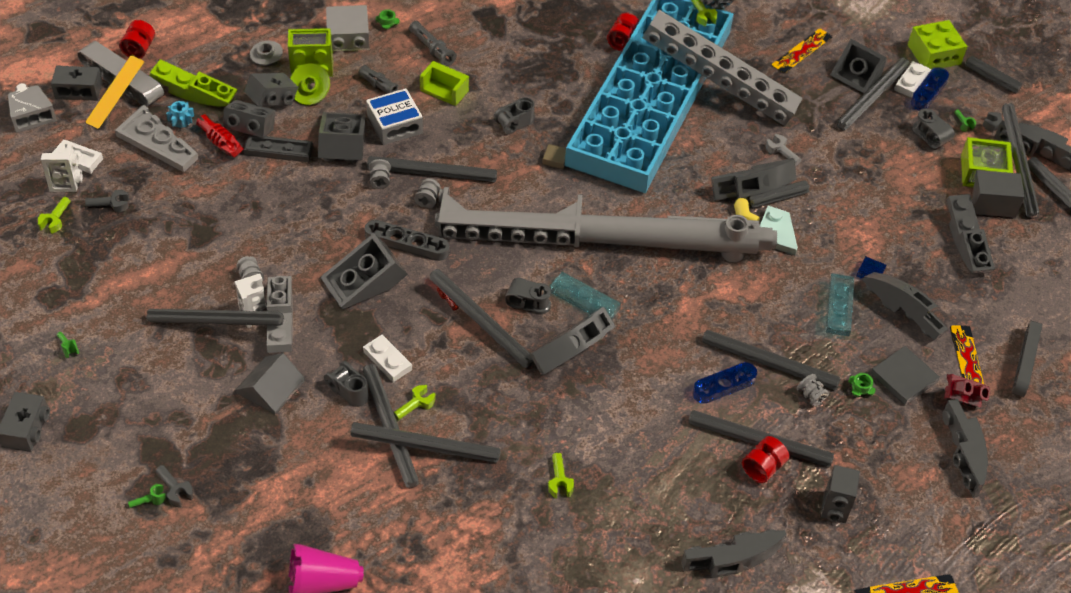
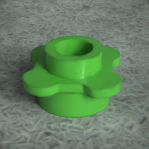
(387, 19)
(864, 380)

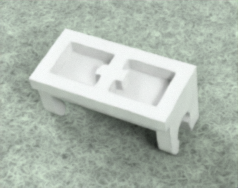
(250, 294)

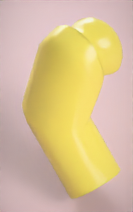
(741, 208)

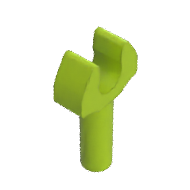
(704, 13)
(53, 218)
(417, 401)
(560, 479)

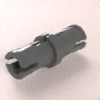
(369, 74)

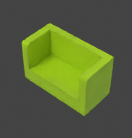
(444, 83)

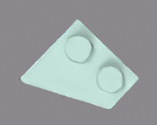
(781, 221)

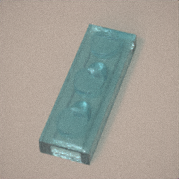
(582, 295)
(840, 305)

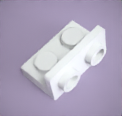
(62, 170)

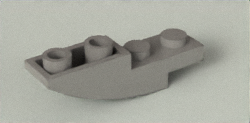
(280, 300)

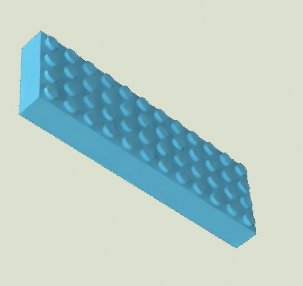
(642, 103)

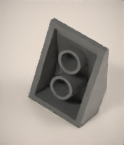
(341, 136)
(364, 273)

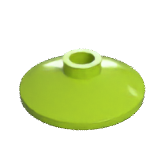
(304, 77)

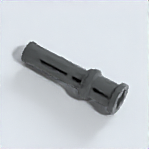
(416, 28)

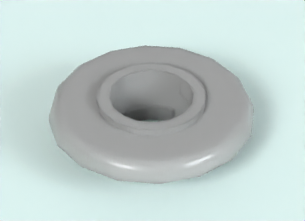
(266, 58)

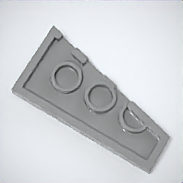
(153, 137)

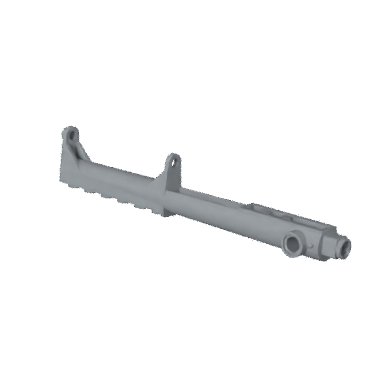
(569, 227)

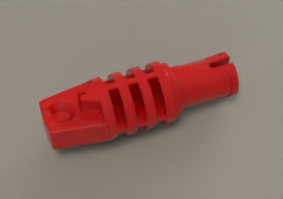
(220, 136)

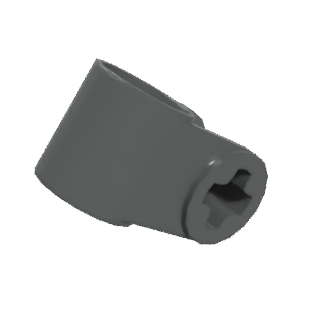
(516, 115)
(933, 130)
(526, 294)
(348, 384)

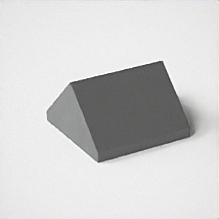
(859, 66)
(997, 193)
(271, 383)

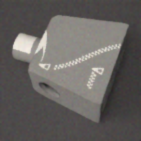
(30, 108)

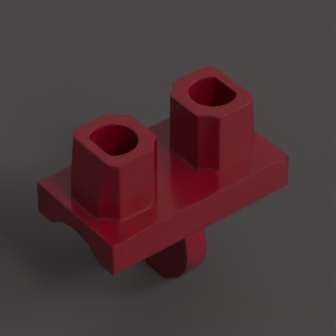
(966, 391)

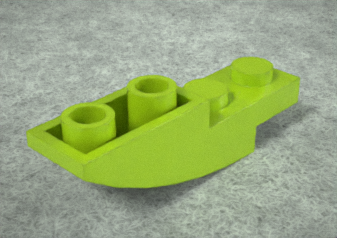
(195, 88)

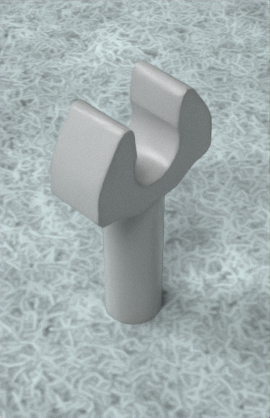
(780, 146)

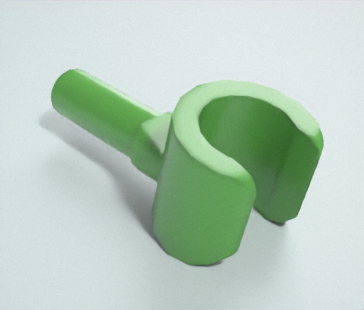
(966, 122)
(68, 346)
(152, 497)

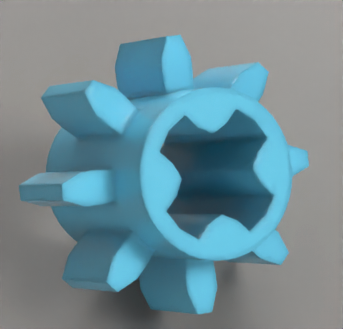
(180, 114)

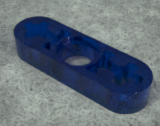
(929, 81)
(719, 391)

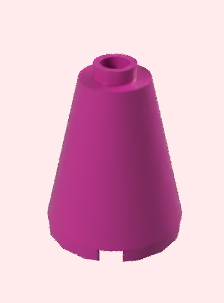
(322, 571)

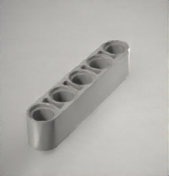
(141, 88)

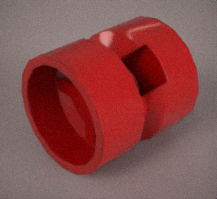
(622, 31)
(137, 39)
(765, 459)

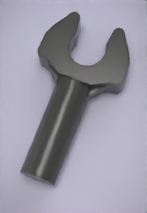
(992, 121)
(117, 201)
(175, 487)

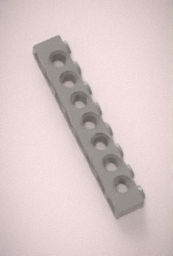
(722, 67)

